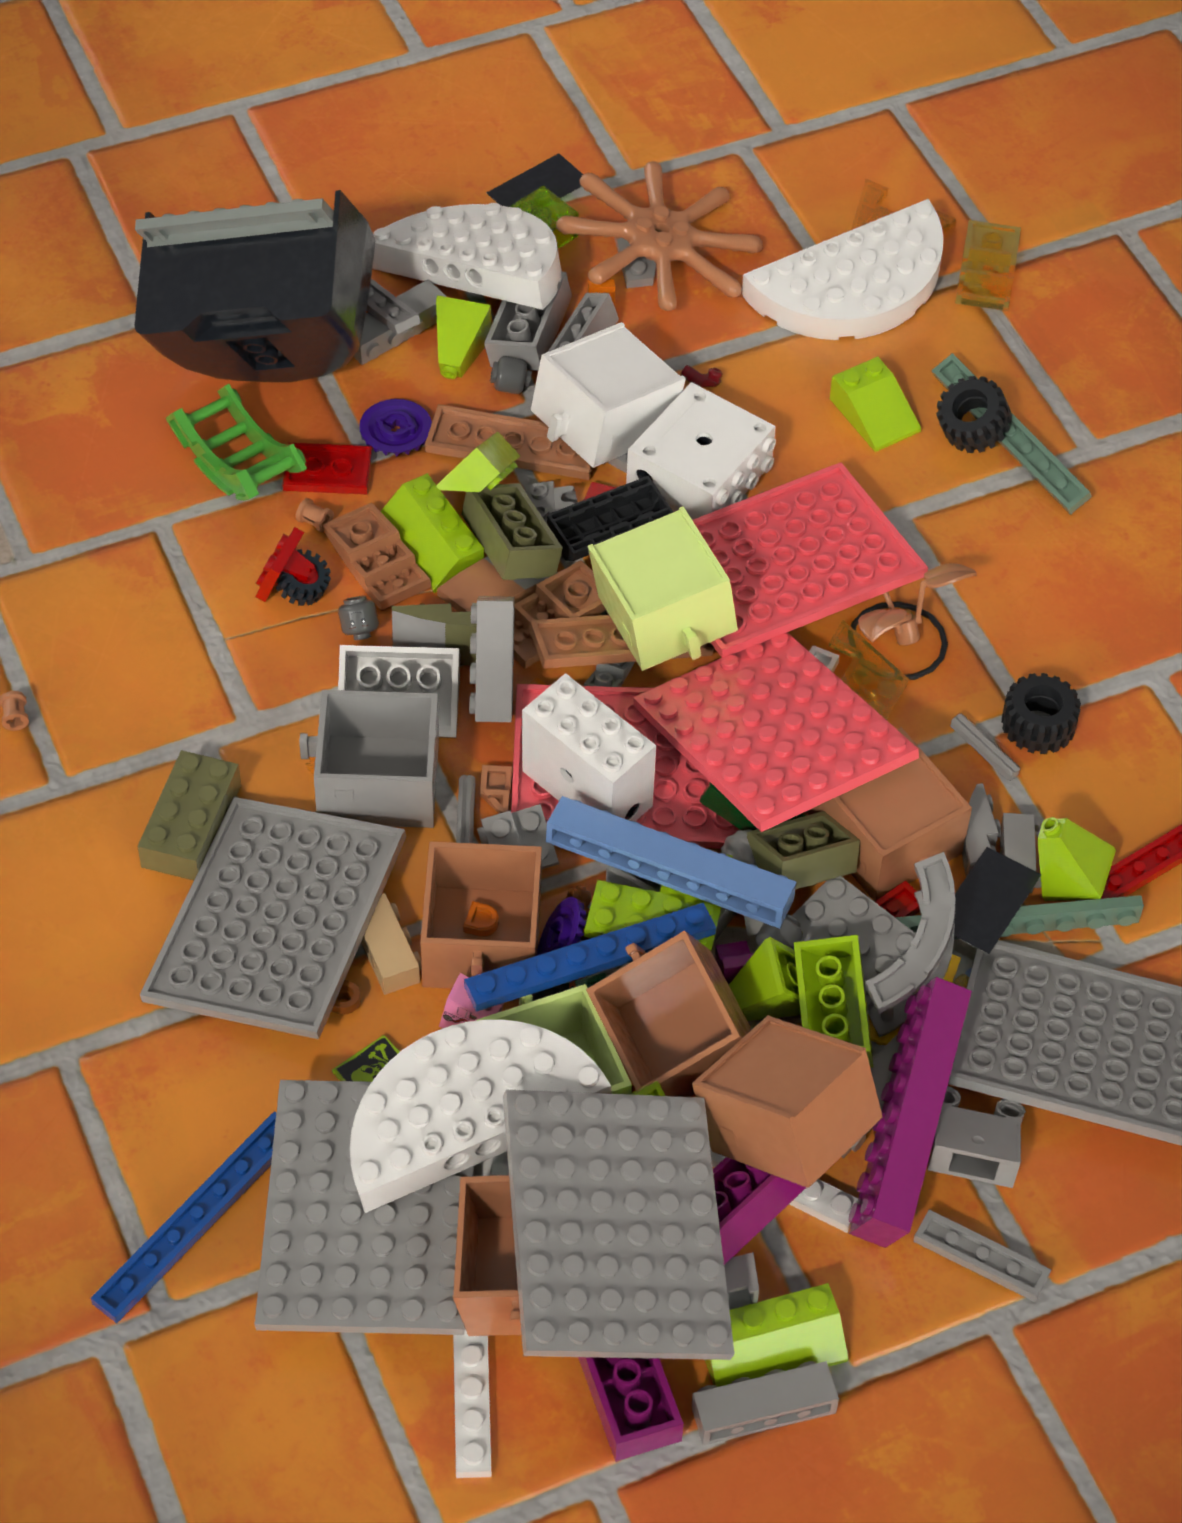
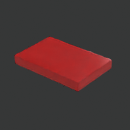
(331, 469)

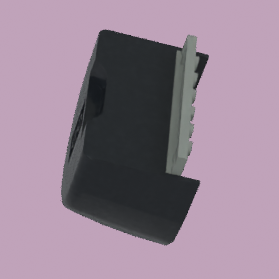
(256, 288)

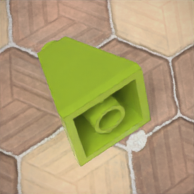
(460, 333)
(1072, 861)
(768, 983)

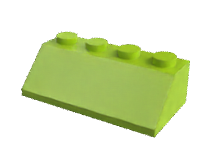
(482, 467)
(432, 530)
(833, 989)
(782, 1335)

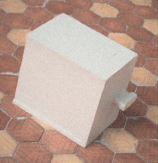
(603, 393)

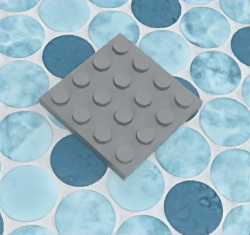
(843, 910)

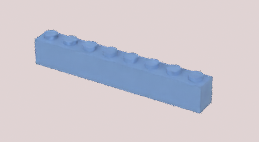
(671, 861)

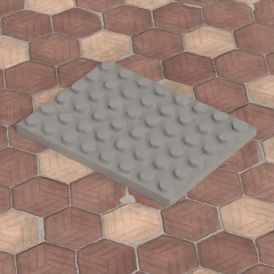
(274, 917)
(1074, 1040)
(616, 1226)
(327, 1258)

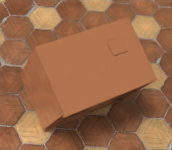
(901, 822)
(483, 873)
(669, 1014)
(788, 1100)
(486, 1258)

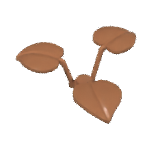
(903, 621)

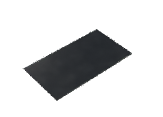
(554, 173)
(991, 898)

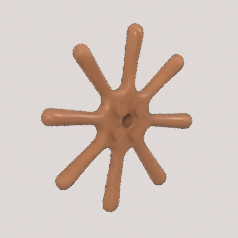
(659, 235)

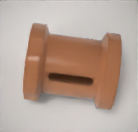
(313, 514)
(14, 710)

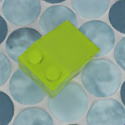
(874, 404)

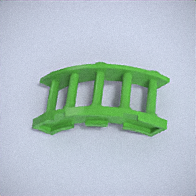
(220, 471)

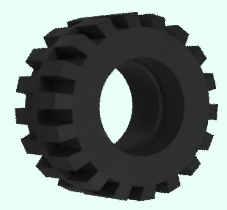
(965, 397)
(1044, 695)

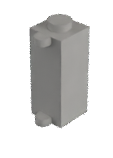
(1018, 839)

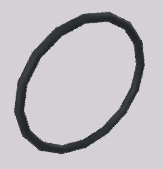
(935, 664)

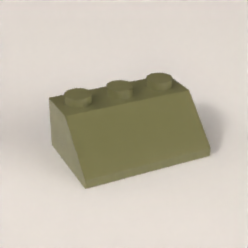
(806, 849)

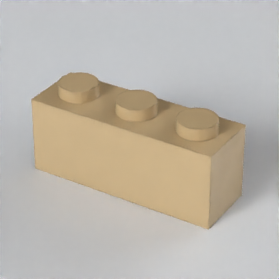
(389, 949)

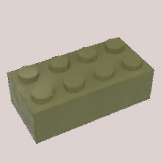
(512, 532)
(188, 814)

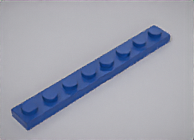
(583, 958)
(187, 1224)

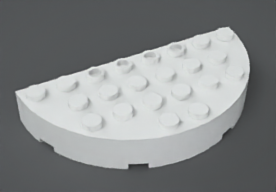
(475, 250)
(854, 280)
(443, 1102)

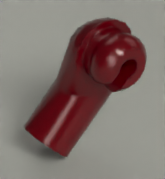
(711, 379)

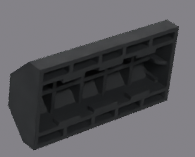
(606, 516)

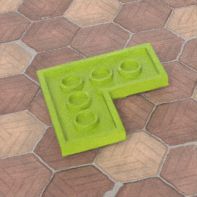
(621, 906)

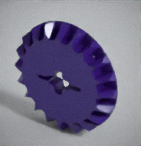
(385, 415)
(563, 926)

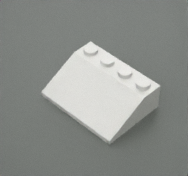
(406, 671)

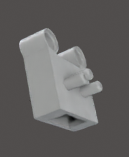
(978, 1143)

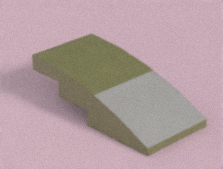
(433, 628)

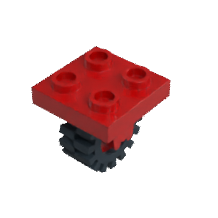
(293, 572)

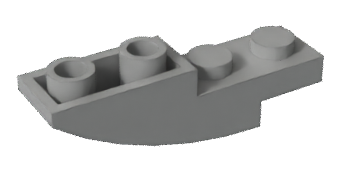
(982, 828)

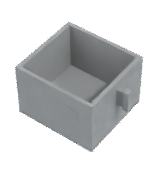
(376, 756)

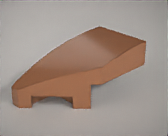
(496, 786)

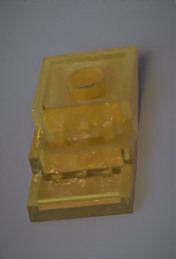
(988, 265)

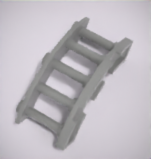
(928, 952)

